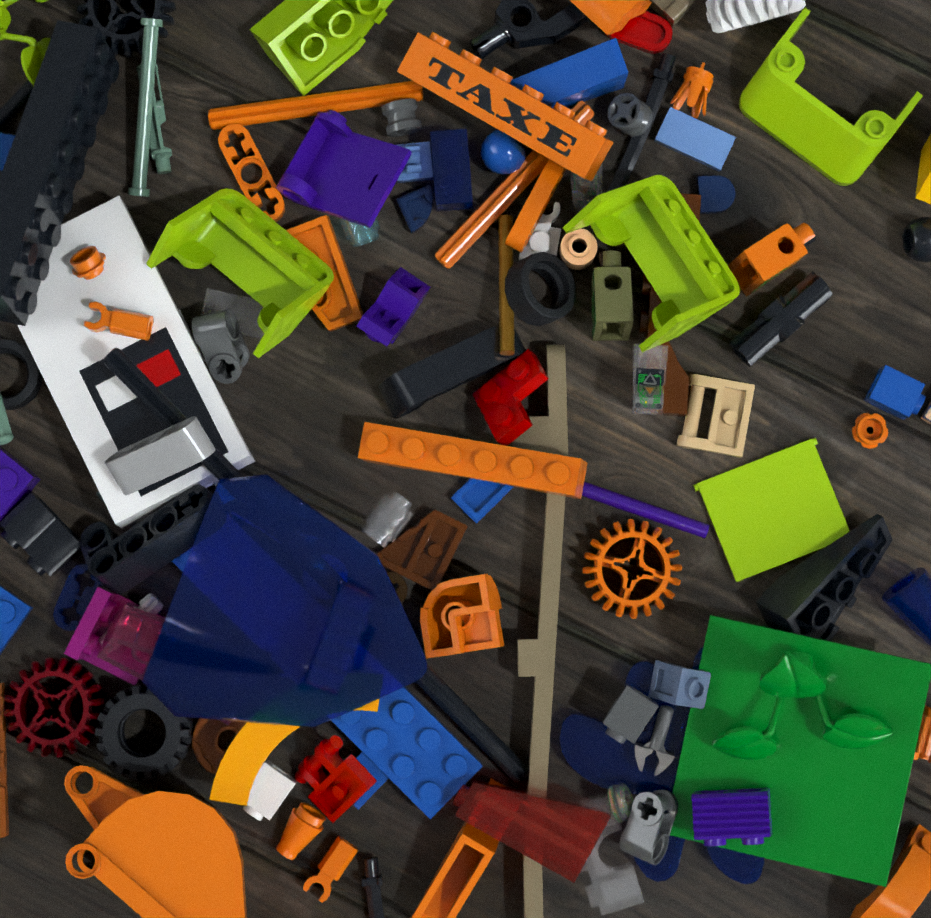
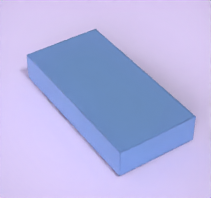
(694, 139)

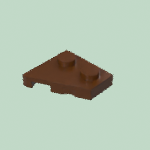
(425, 549)

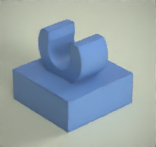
(419, 164)

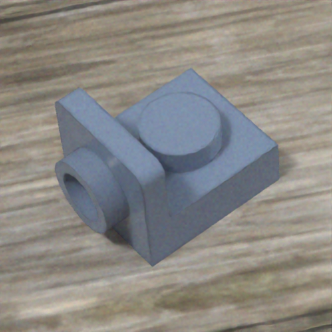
(679, 685)

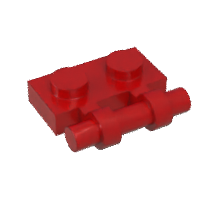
(342, 787)

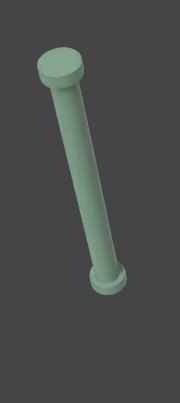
(145, 107)

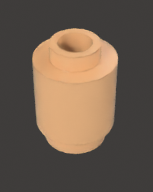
(578, 260)

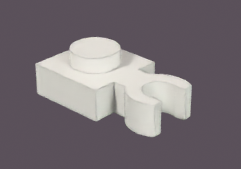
(544, 236)

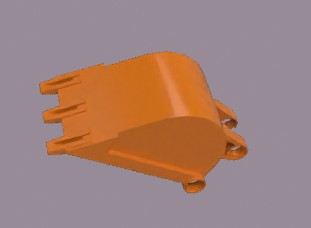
(159, 850)

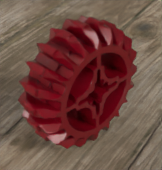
(41, 694)

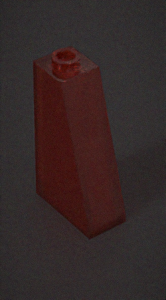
(537, 826)

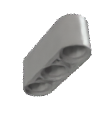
(160, 455)

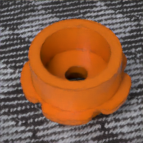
(87, 263)
(879, 427)

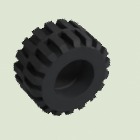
(121, 754)

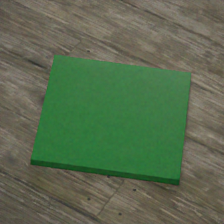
(828, 802)

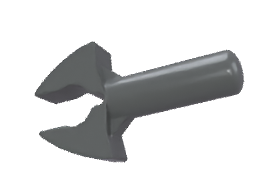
(657, 742)

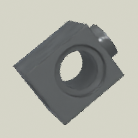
(629, 715)

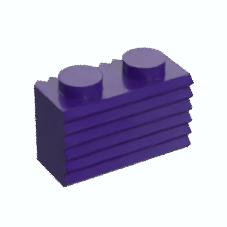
(732, 815)

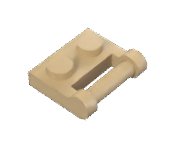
(728, 416)

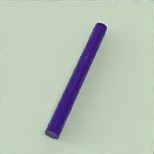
(645, 510)

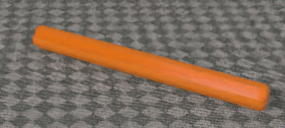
(312, 104)
(500, 200)

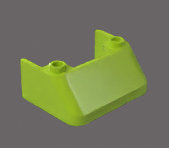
(807, 124)
(668, 249)
(253, 255)

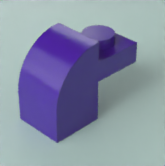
(393, 307)

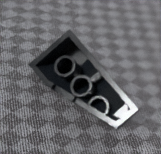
(818, 589)

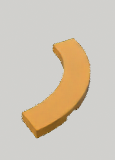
(246, 757)

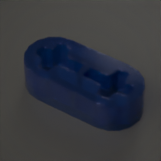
(70, 593)

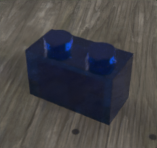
(451, 170)

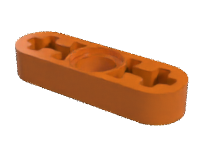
(248, 145)
(535, 205)

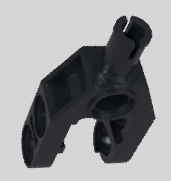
(534, 34)

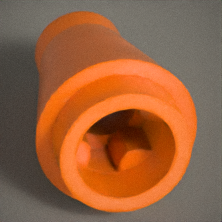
(300, 830)

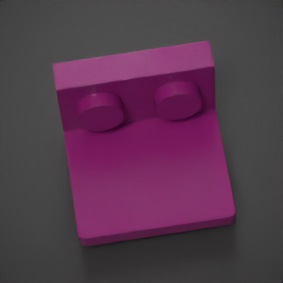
(94, 623)

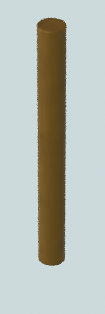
(506, 314)

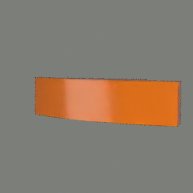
(458, 873)

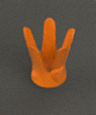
(694, 88)

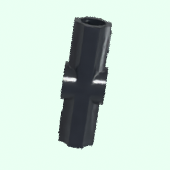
(781, 319)

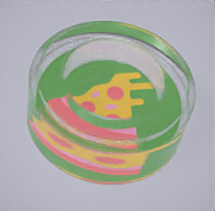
(620, 801)

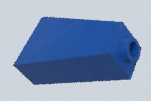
(579, 76)

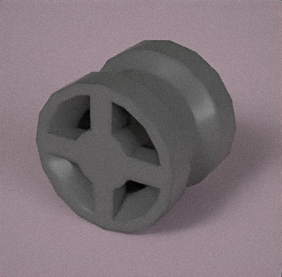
(621, 112)
(401, 117)

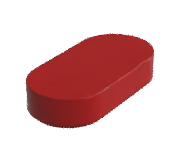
(646, 33)

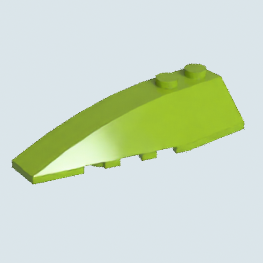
(316, 36)

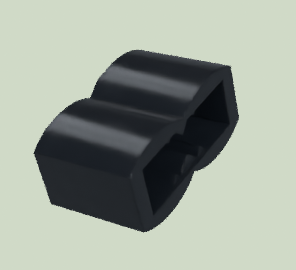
(41, 535)

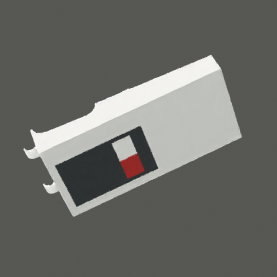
(90, 397)

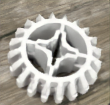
(735, 14)

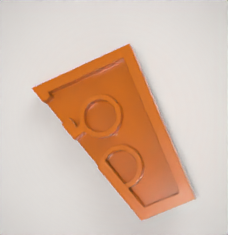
(340, 302)

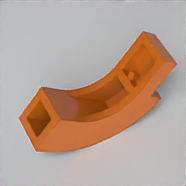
(906, 884)

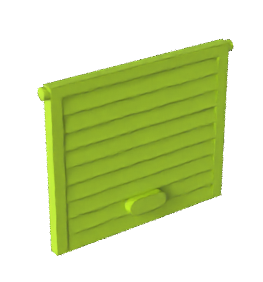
(773, 510)

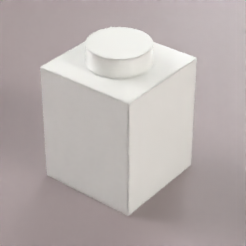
(269, 791)

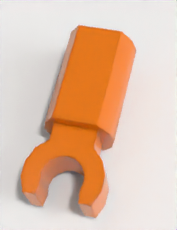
(121, 322)
(332, 866)

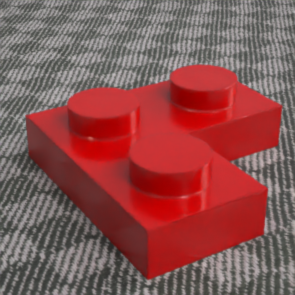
(503, 394)

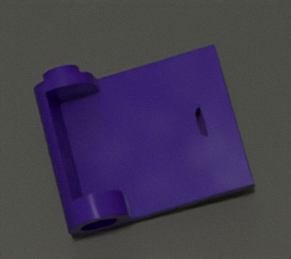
(342, 170)

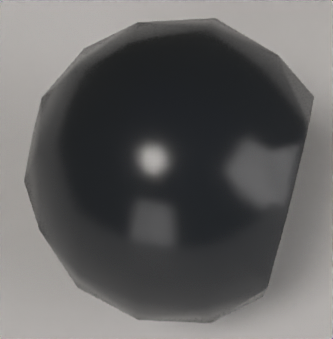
(918, 239)

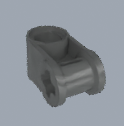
(221, 344)
(649, 825)

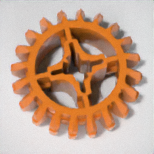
(663, 578)

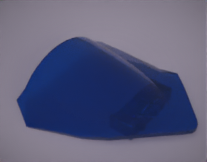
(279, 617)

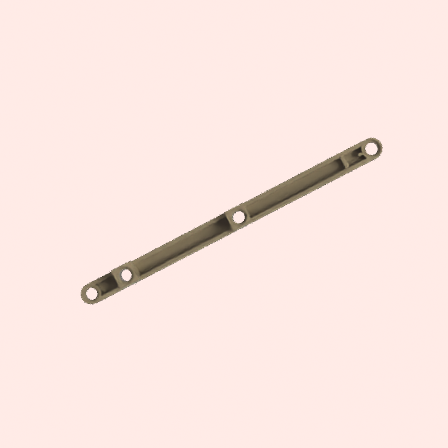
(537, 655)

